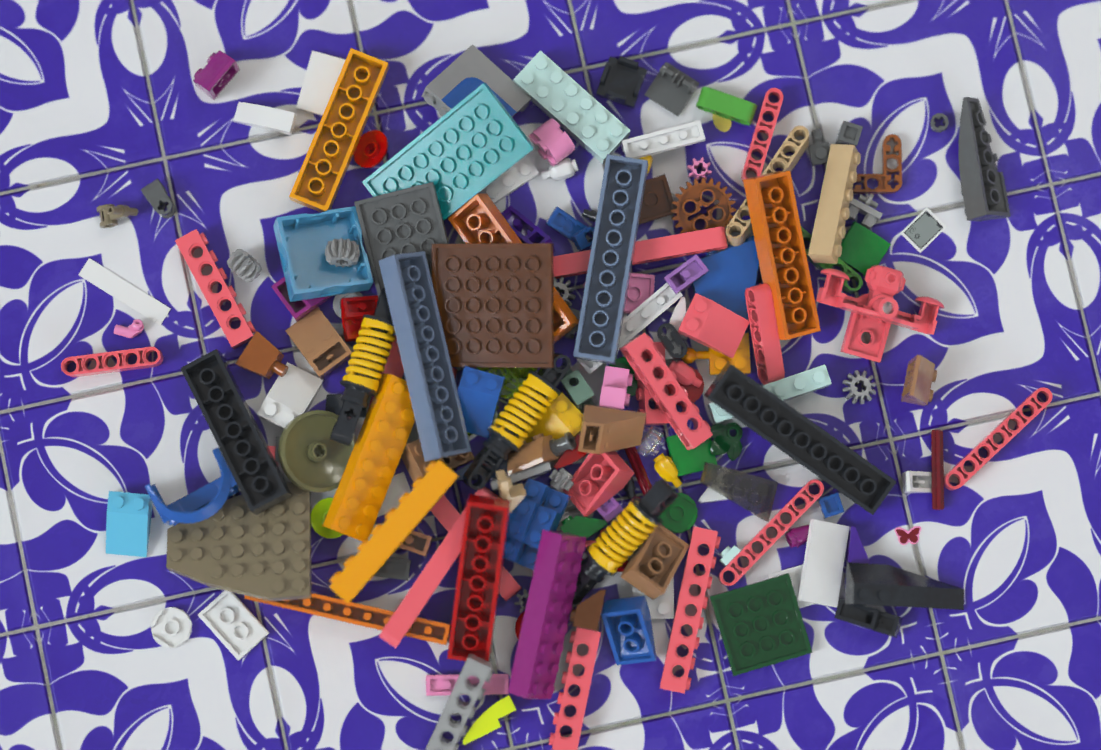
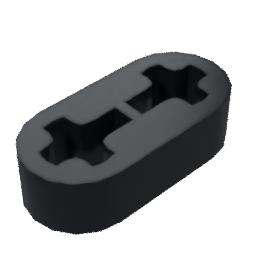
(675, 338)

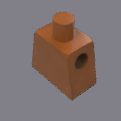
(262, 358)

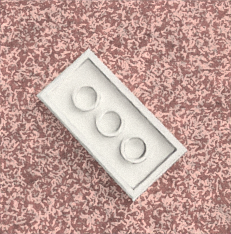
(823, 563)

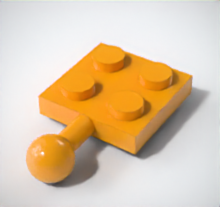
(717, 360)

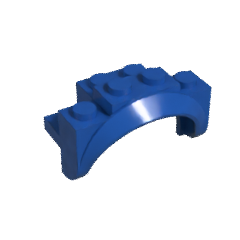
(530, 519)

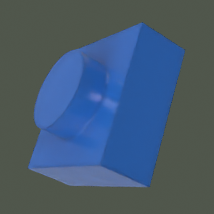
(831, 505)

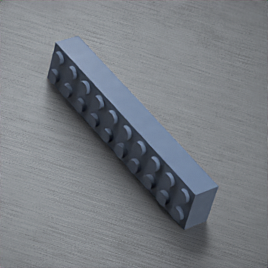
(611, 259)
(424, 355)

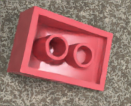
(713, 326)
(598, 481)

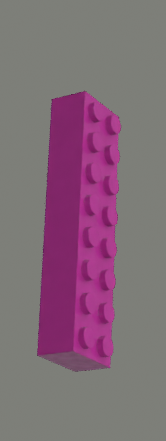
(546, 615)

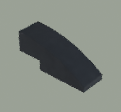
(869, 618)

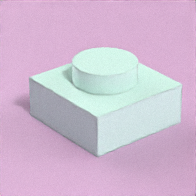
(728, 554)

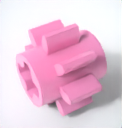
(695, 165)

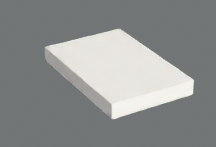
(319, 82)
(233, 624)

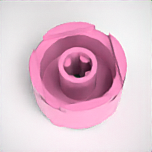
(552, 141)

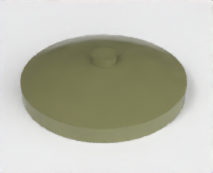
(309, 454)

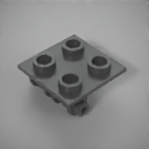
(671, 89)

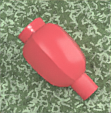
(684, 373)

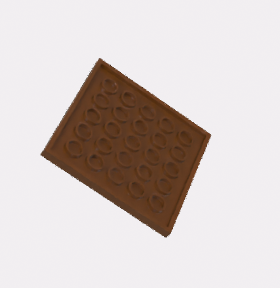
(496, 303)

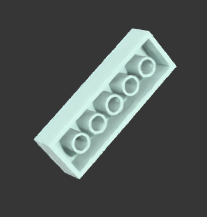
(572, 107)

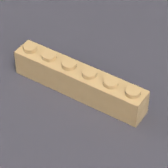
(834, 204)

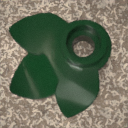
(724, 442)

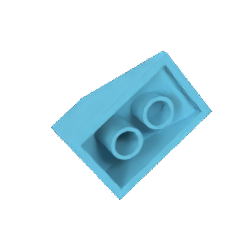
(128, 523)

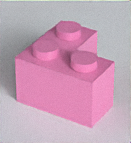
(614, 388)

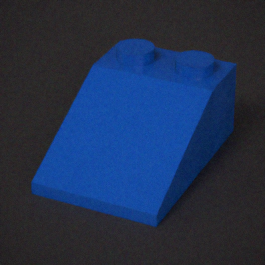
(479, 399)
(629, 630)

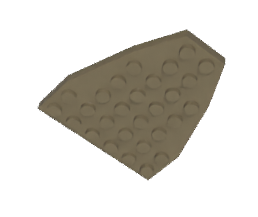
(248, 552)

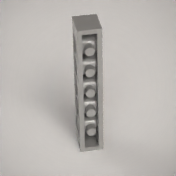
(473, 667)

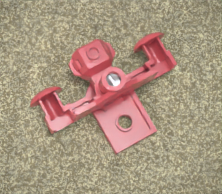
(875, 310)

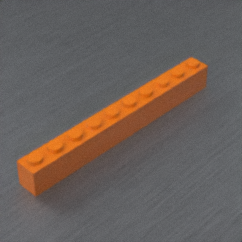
(361, 615)

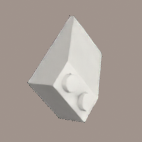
(290, 396)

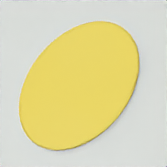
(721, 123)

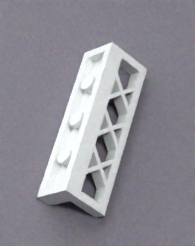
(663, 140)

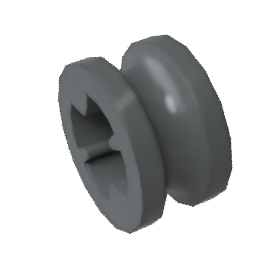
(941, 128)

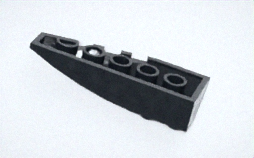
(897, 587)

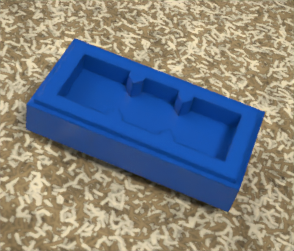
(564, 223)

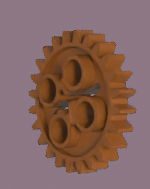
(694, 194)

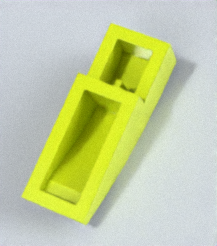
(489, 719)

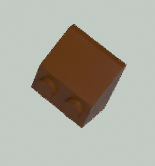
(588, 612)

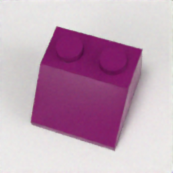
(216, 74)

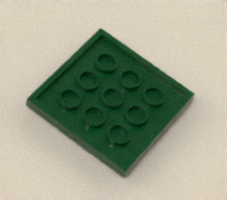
(760, 624)

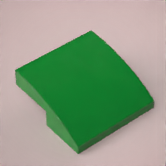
(862, 248)
(689, 460)

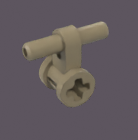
(111, 214)

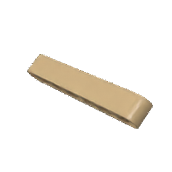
(780, 160)

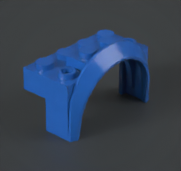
(200, 503)

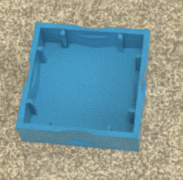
(303, 259)

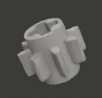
(561, 479)

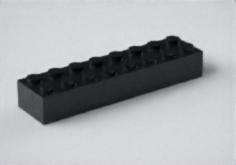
(236, 432)

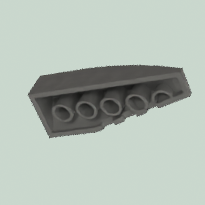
(980, 181)

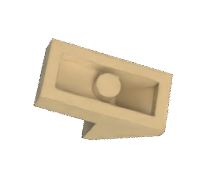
(508, 491)

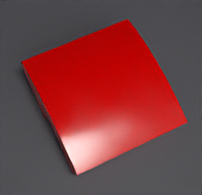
(352, 314)

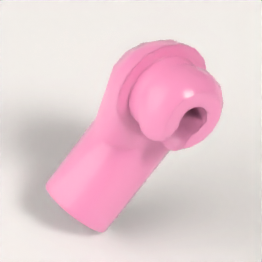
(130, 331)

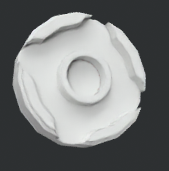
(171, 627)

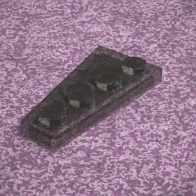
(743, 489)

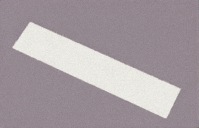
(124, 291)

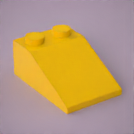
(558, 420)

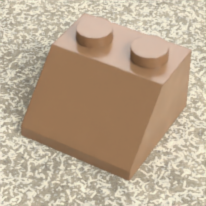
(531, 454)

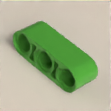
(726, 106)

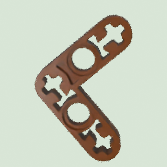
(883, 179)

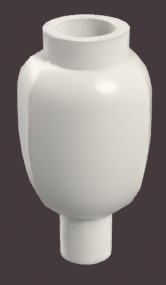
(561, 171)

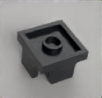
(621, 81)

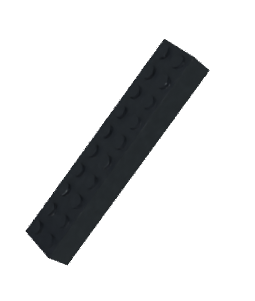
(800, 438)

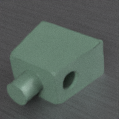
(579, 394)

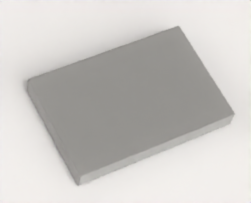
(523, 476)

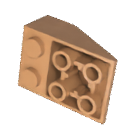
(319, 343)
(610, 429)
(416, 465)

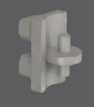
(871, 215)

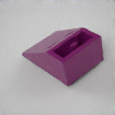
(297, 308)

